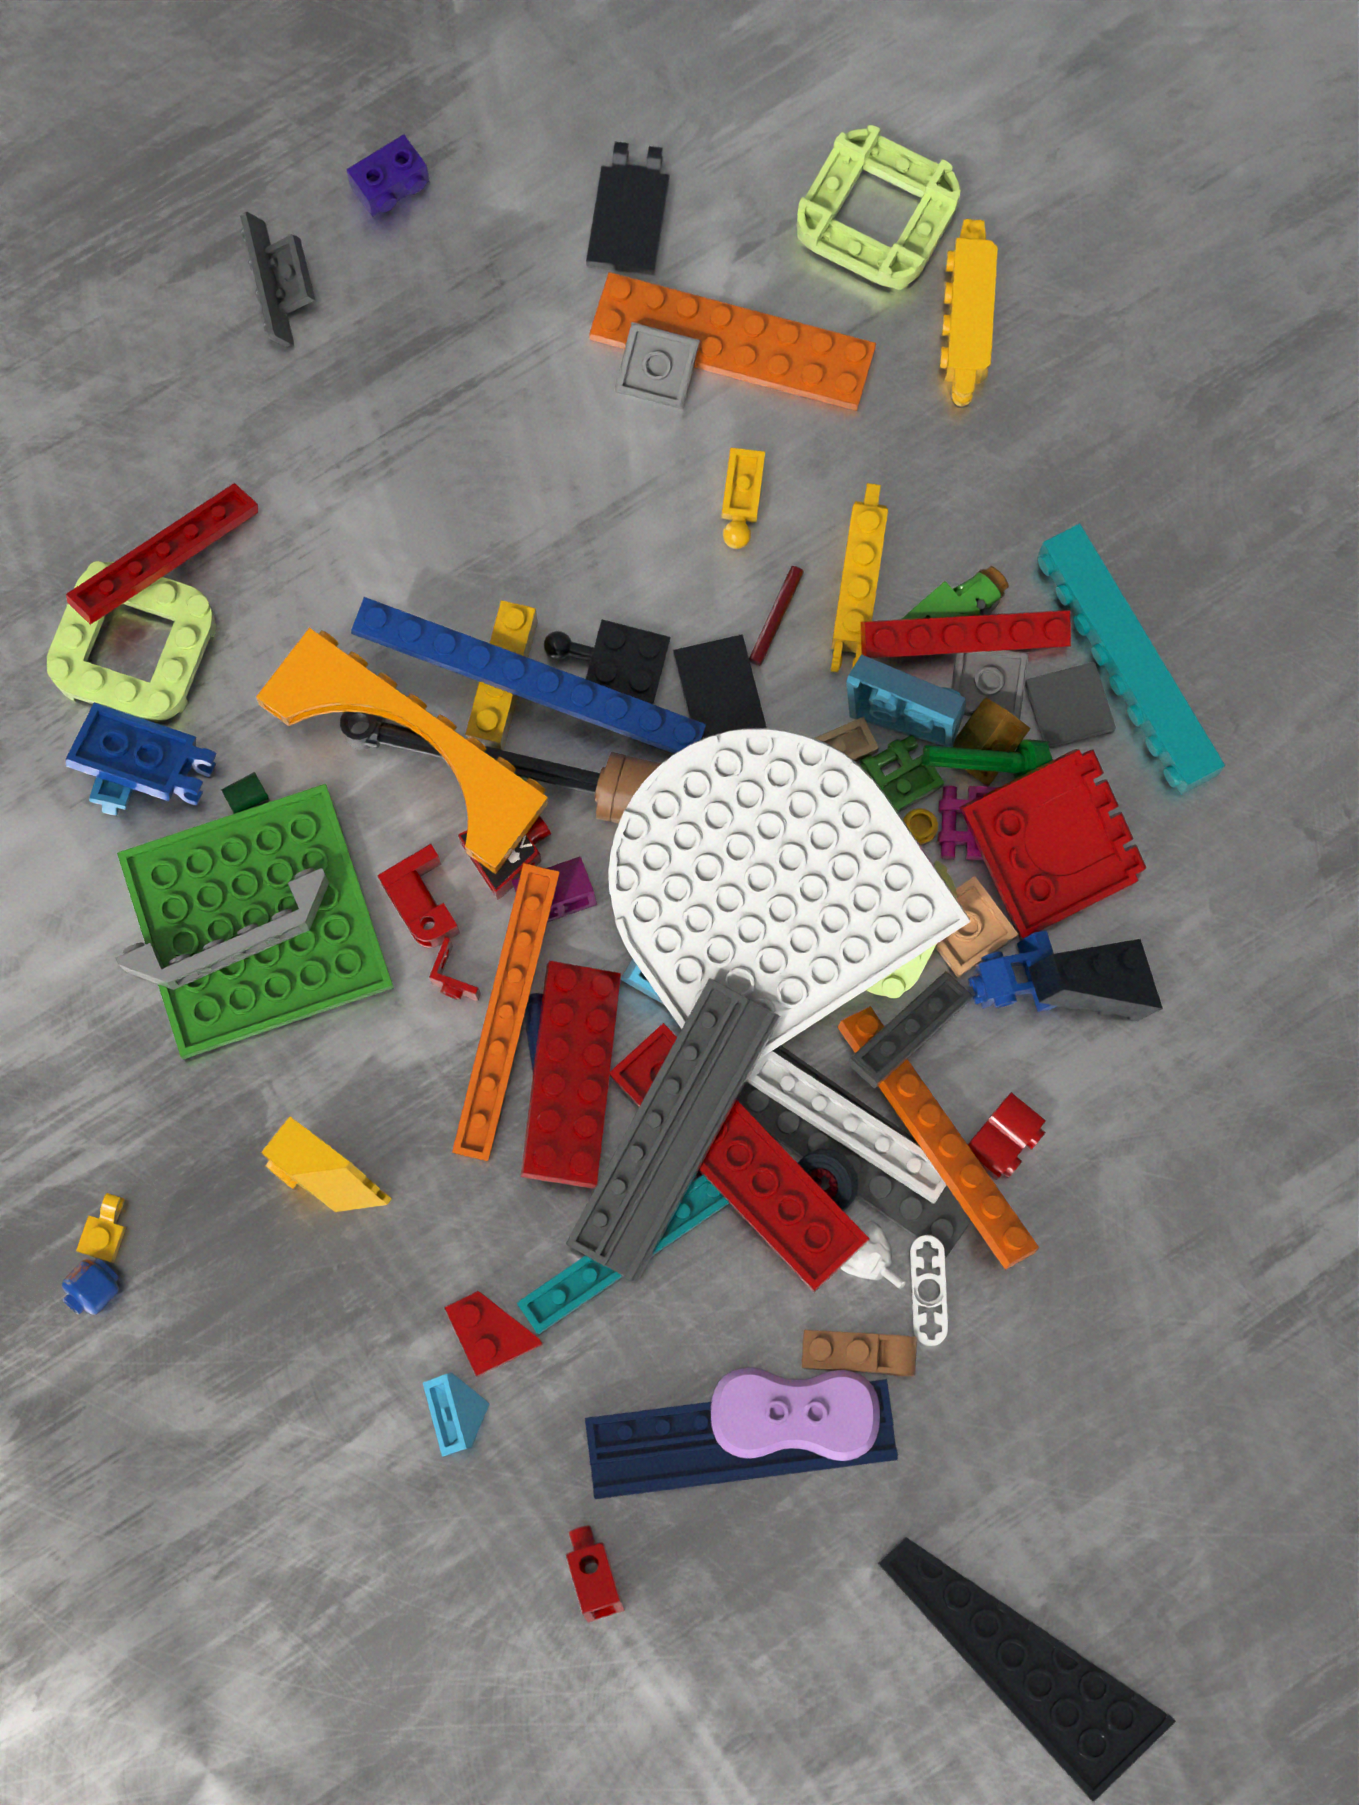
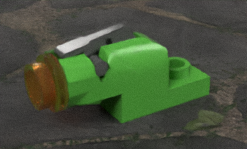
(973, 597)

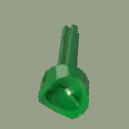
(1027, 757)

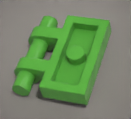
(907, 783)

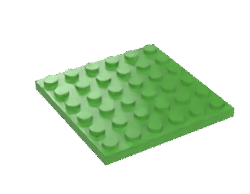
(237, 875)

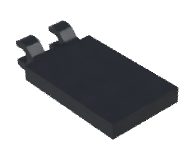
(628, 213)
(719, 685)

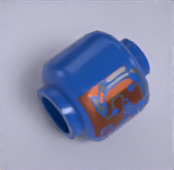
(90, 1286)

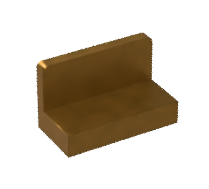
(991, 729)

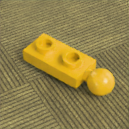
(742, 495)

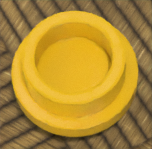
(922, 824)

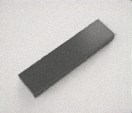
(909, 1029)

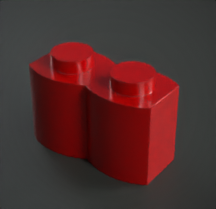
(1005, 1136)

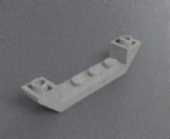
(145, 962)

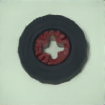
(837, 1168)

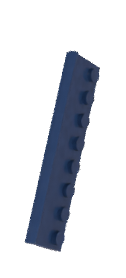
(678, 1450)

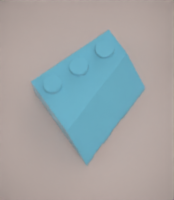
(904, 702)

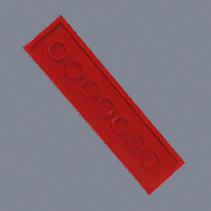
(759, 1179)

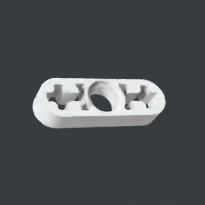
(921, 1318)

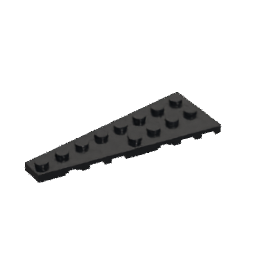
(1063, 1700)

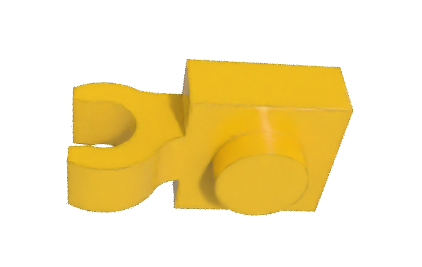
(102, 1235)

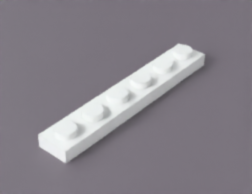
(847, 1124)

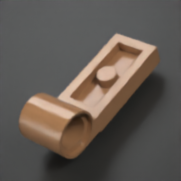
(859, 1352)

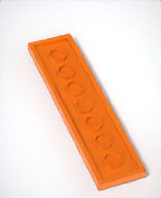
(740, 341)

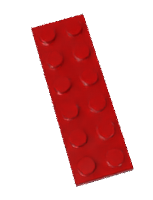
(571, 1075)

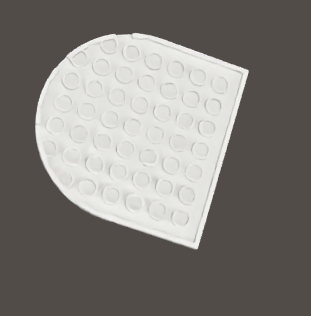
(772, 876)

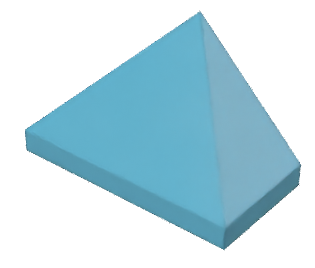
(454, 1412)

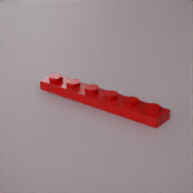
(161, 553)
(965, 634)

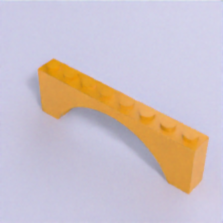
(325, 680)

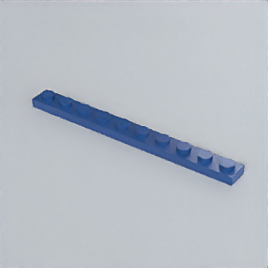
(525, 677)

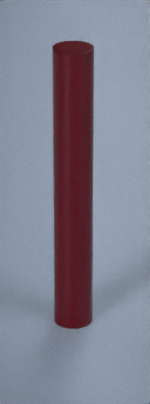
(776, 615)

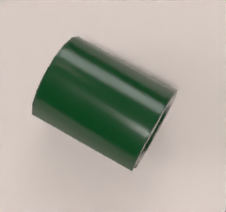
(245, 793)

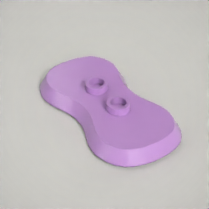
(822, 1414)

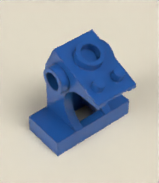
(995, 979)

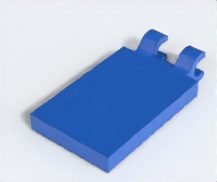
(140, 755)

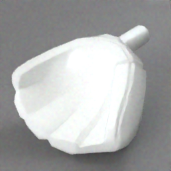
(873, 1258)

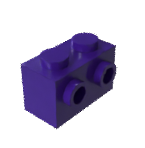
(388, 175)

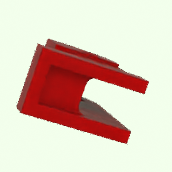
(415, 901)

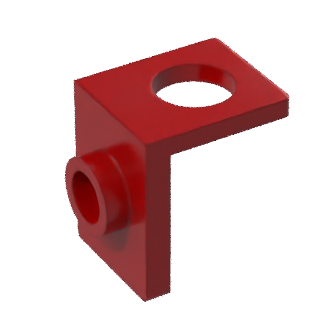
(450, 987)

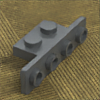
(279, 277)

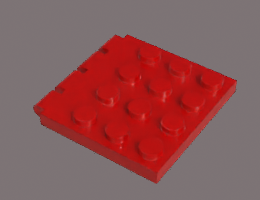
(1053, 841)

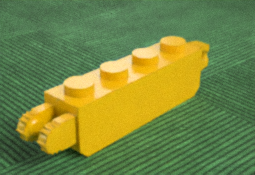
(970, 311)
(859, 574)

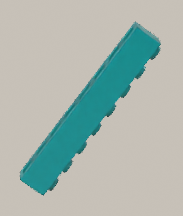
(1130, 660)

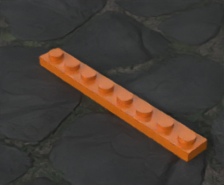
(505, 1012)
(947, 1150)

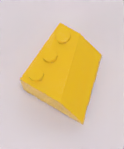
(306, 1160)

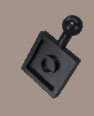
(621, 659)

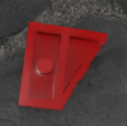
(488, 1333)

